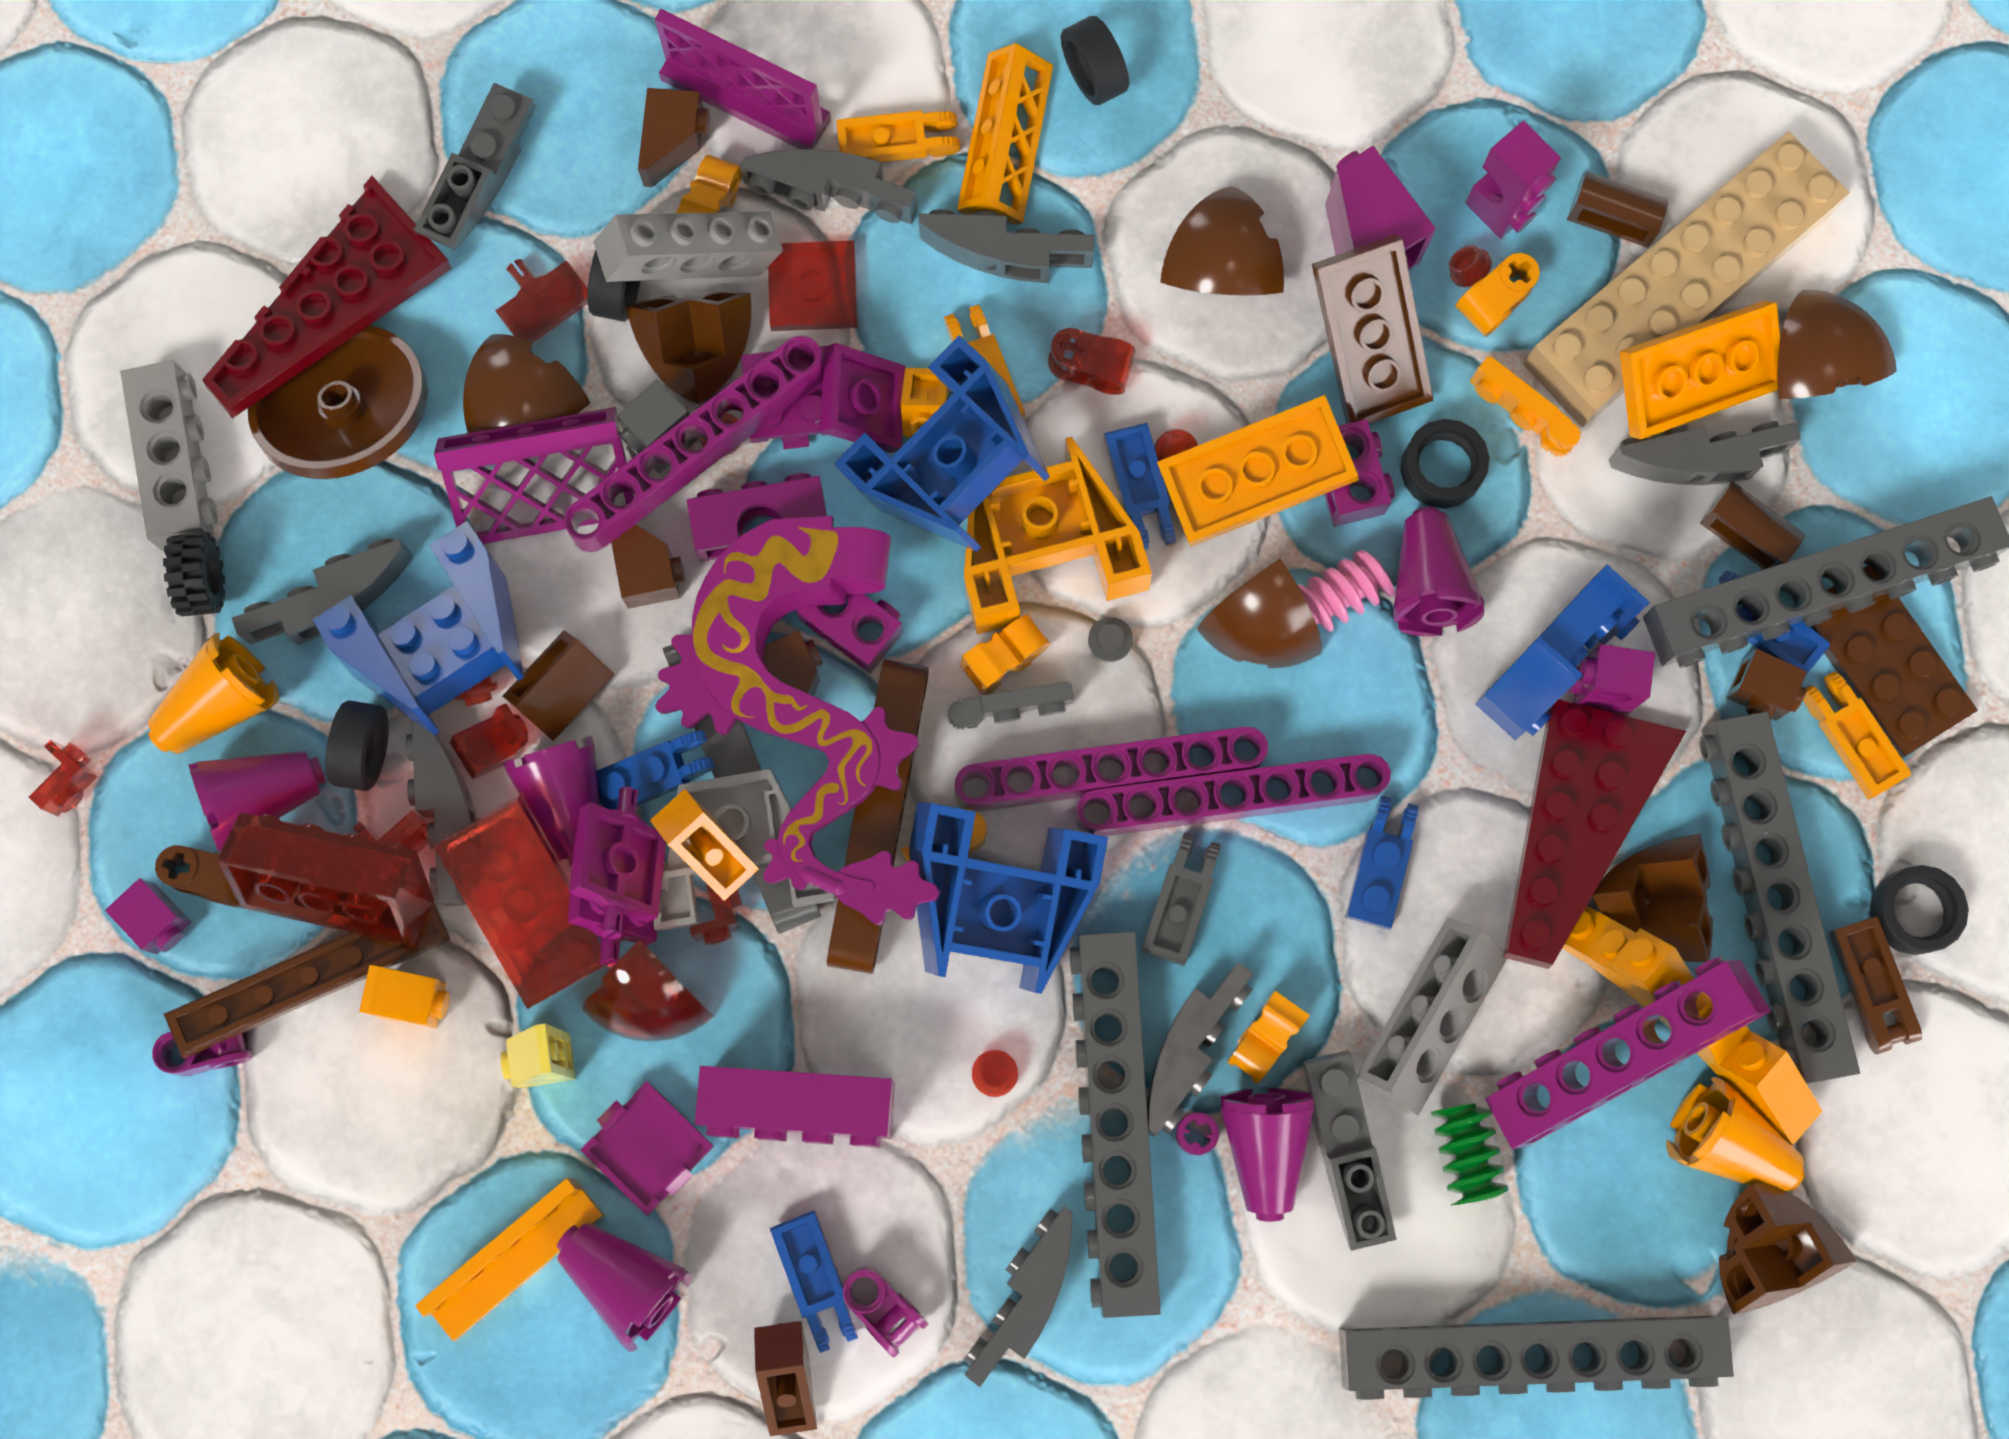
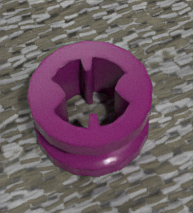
(1195, 1148)

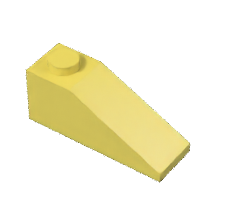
(538, 1057)

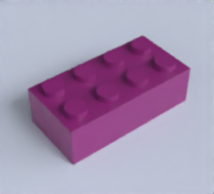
(795, 1103)

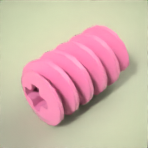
(1346, 588)

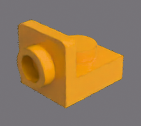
(920, 398)

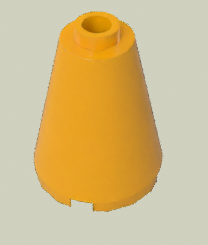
(211, 696)
(1732, 1139)

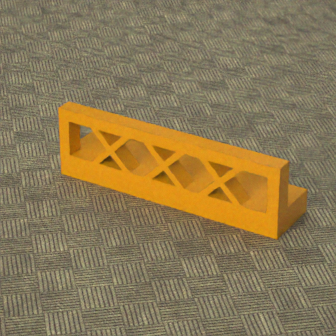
(998, 127)
(509, 1259)

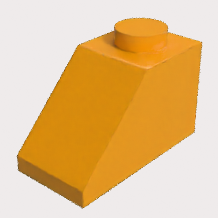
(703, 844)
(404, 997)

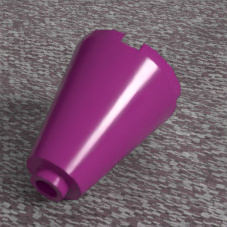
(1434, 578)
(253, 786)
(555, 787)
(1268, 1146)
(621, 1281)

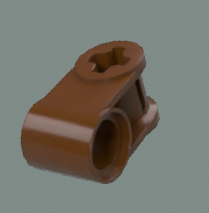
(203, 878)

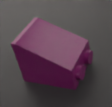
(1371, 204)

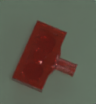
(542, 300)

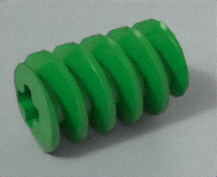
(1469, 1153)

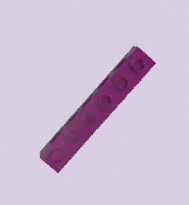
(1734, 1006)

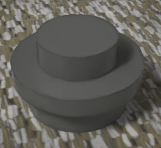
(1110, 639)

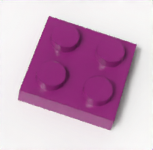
(862, 396)

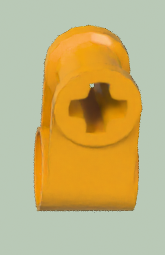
(1496, 296)

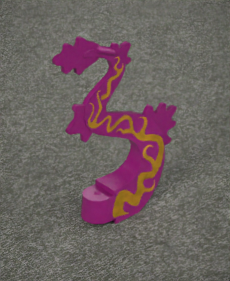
(725, 675)

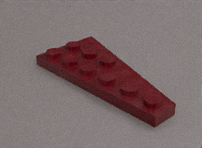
(331, 295)
(1584, 801)

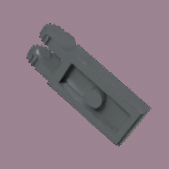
(1007, 705)
(1180, 905)

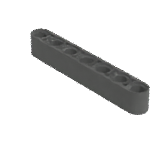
(736, 756)

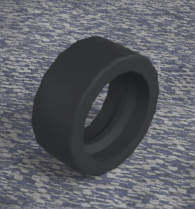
(1095, 60)
(609, 298)
(1459, 434)
(357, 745)
(1952, 900)

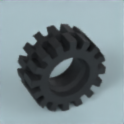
(194, 574)

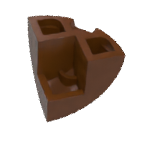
(1224, 249)
(693, 339)
(1830, 346)
(516, 387)
(1264, 622)
(1663, 895)
(1776, 1249)

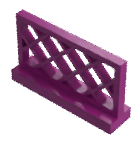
(740, 83)
(518, 444)

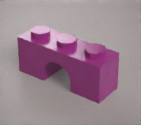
(1515, 182)
(721, 517)

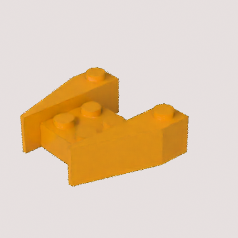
(1044, 524)

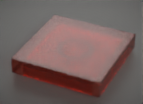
(813, 286)

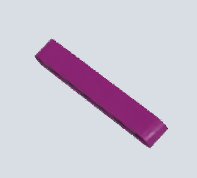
(689, 464)
(1086, 761)
(1251, 784)

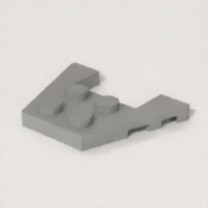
(751, 812)

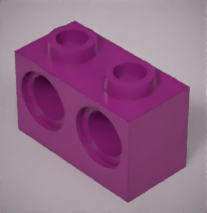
(1341, 503)
(843, 628)
(1614, 679)

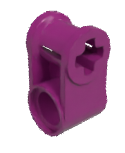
(223, 1055)
(884, 1311)

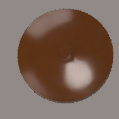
(343, 408)

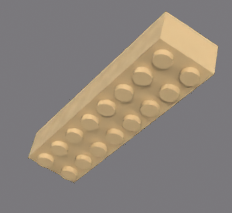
(1687, 274)

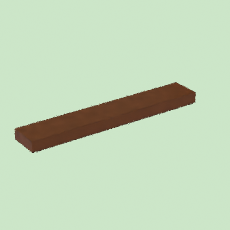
(291, 985)

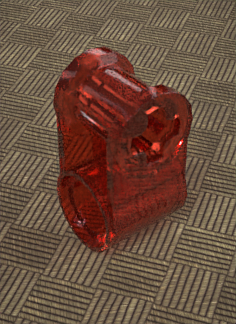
(1096, 361)

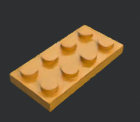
(1701, 369)
(1258, 470)

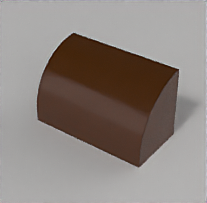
(1617, 209)
(1752, 528)
(558, 685)

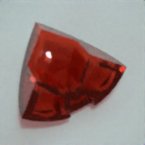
(645, 1000)

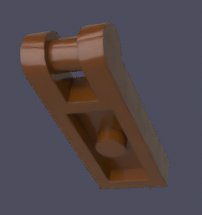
(1875, 984)

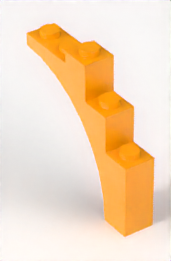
(1745, 1060)

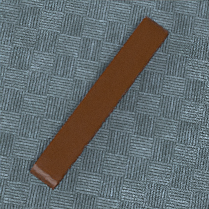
(879, 817)

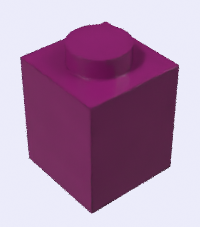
(149, 917)

